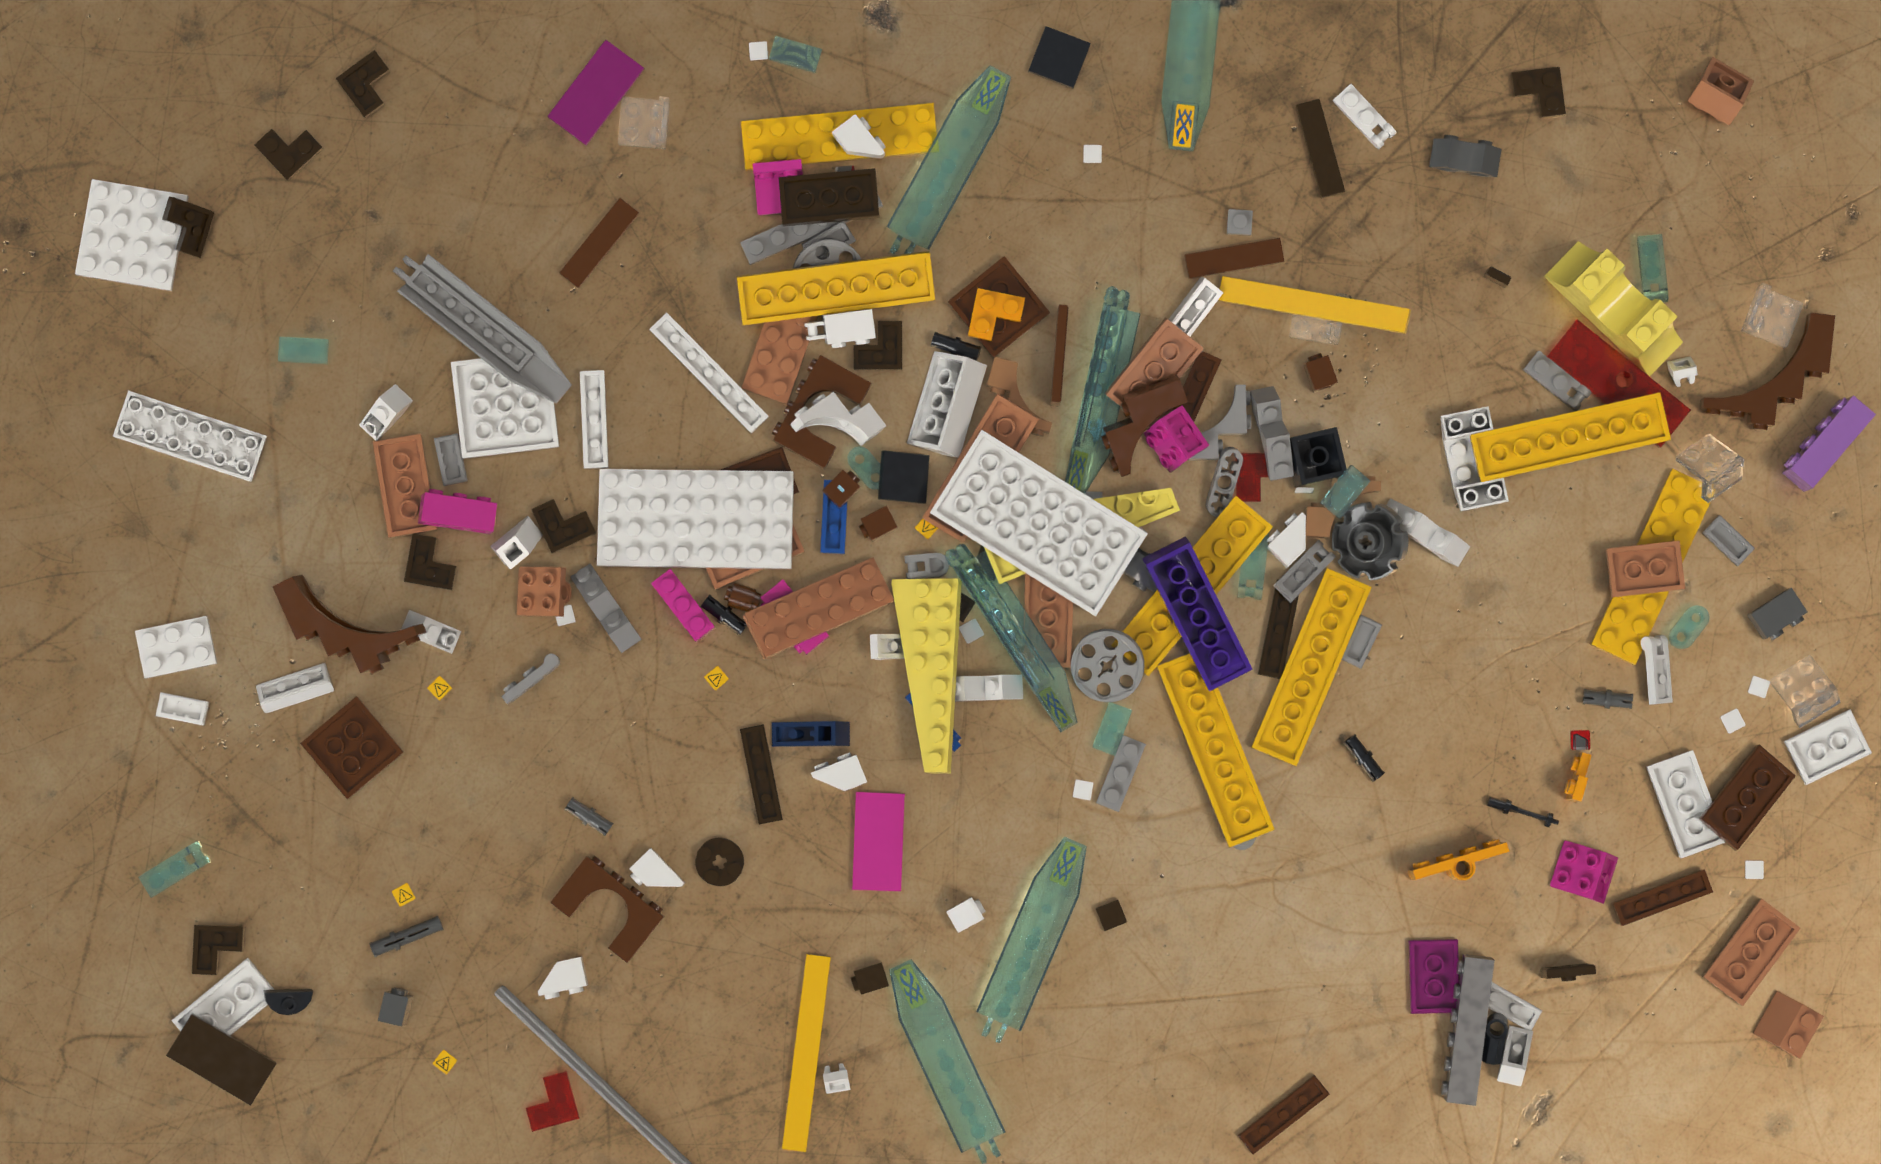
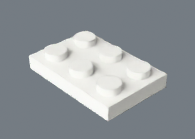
(176, 647)

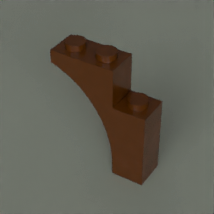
(1143, 408)

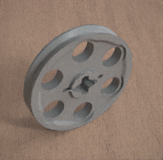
(835, 247)
(1119, 666)

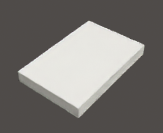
(1827, 747)

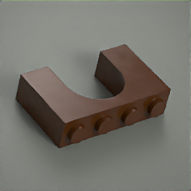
(823, 377)
(642, 916)

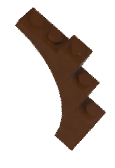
(1810, 357)
(312, 619)

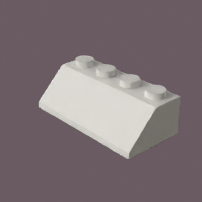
(946, 404)

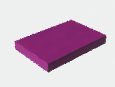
(1432, 975)

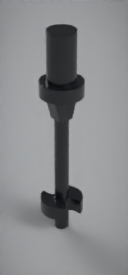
(1507, 807)

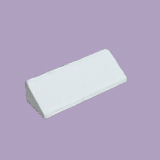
(1195, 306)
(294, 688)

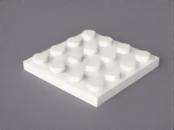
(127, 237)
(499, 414)

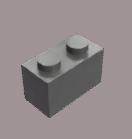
(1777, 614)
(395, 1007)

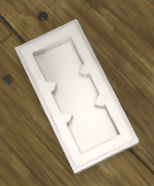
(182, 708)

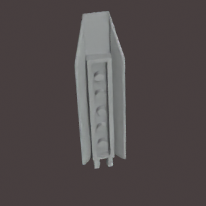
(482, 328)

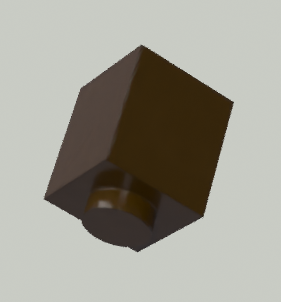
(870, 978)

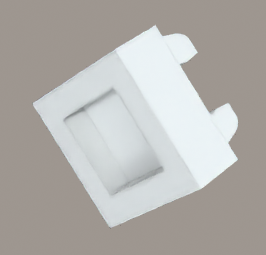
(1681, 369)
(836, 1081)

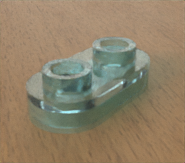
(866, 468)
(1689, 627)

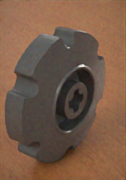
(1373, 558)

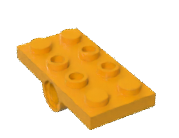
(1467, 856)

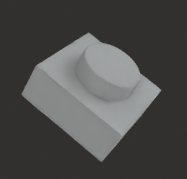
(1239, 222)

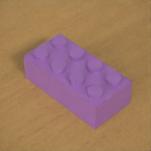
(1829, 443)

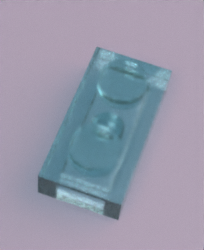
(303, 350)
(1345, 491)
(1112, 728)

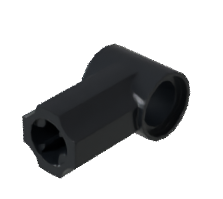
(1494, 1040)

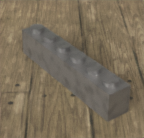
(1468, 1029)

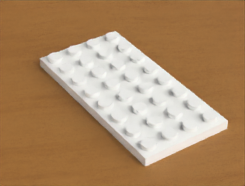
(695, 519)
(1038, 523)

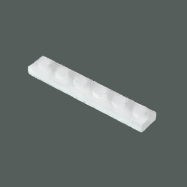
(709, 373)

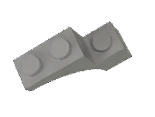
(1234, 423)
(1273, 432)
(605, 608)

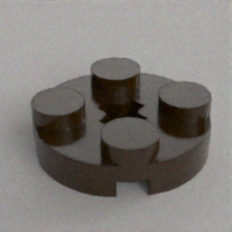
(708, 853)

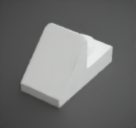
(886, 646)

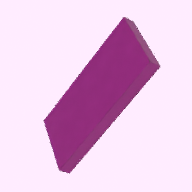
(596, 92)

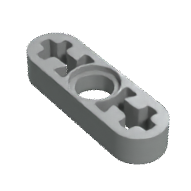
(1236, 467)

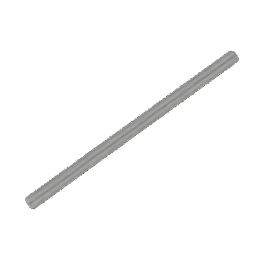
(590, 1076)

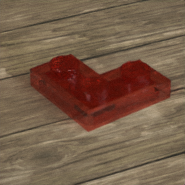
(1249, 479)
(559, 1108)

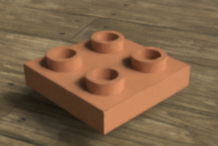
(542, 591)

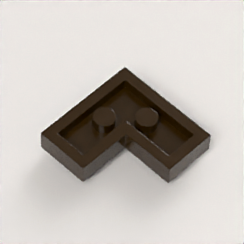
(358, 81)
(1545, 84)
(290, 158)
(194, 223)
(886, 354)
(558, 532)
(421, 567)
(209, 941)

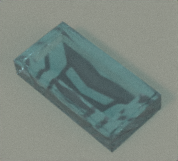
(795, 54)

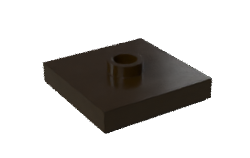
(1568, 972)

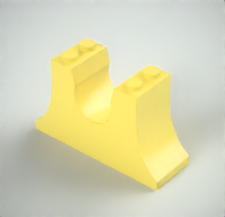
(1615, 307)

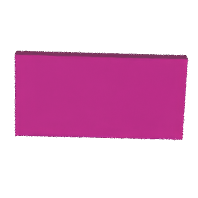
(878, 841)

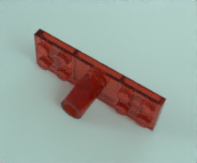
(1597, 366)

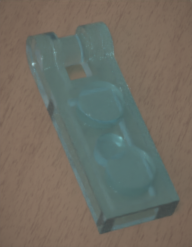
(1652, 266)
(1253, 569)
(173, 870)

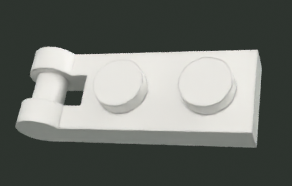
(1363, 116)
(1657, 669)

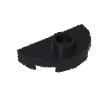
(288, 1000)

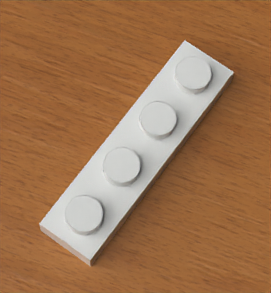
(594, 419)

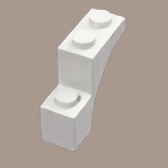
(829, 411)
(1428, 534)
(988, 688)

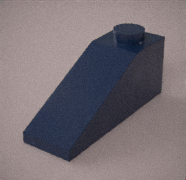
(810, 734)

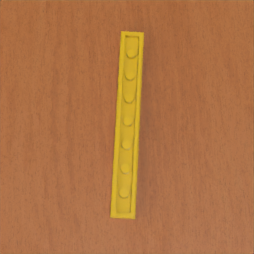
(1314, 305)
(806, 1053)

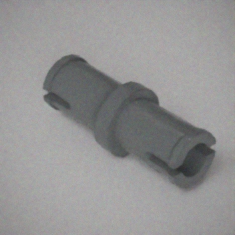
(1607, 699)
(588, 816)

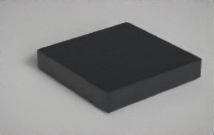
(1059, 57)
(903, 477)

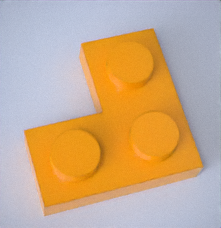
(990, 306)
(1576, 786)

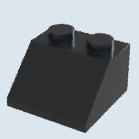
(1317, 457)

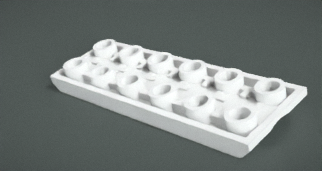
(189, 436)

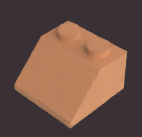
(1721, 91)
(1788, 1024)

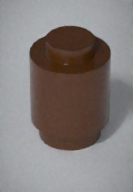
(742, 597)

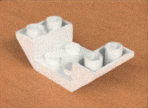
(1461, 462)

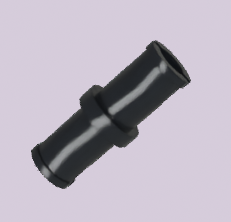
(956, 346)
(724, 615)
(1363, 757)

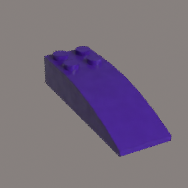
(1197, 613)

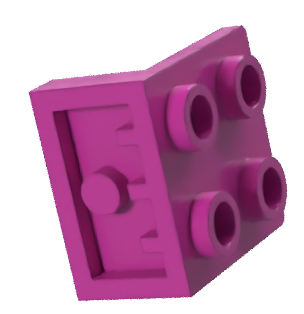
(767, 183)
(1175, 439)
(1584, 871)

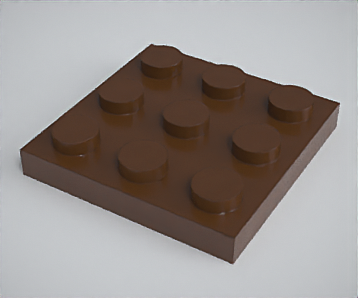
(1004, 279)
(352, 747)

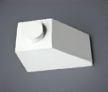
(654, 871)
(1515, 1056)

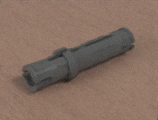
(433, 925)

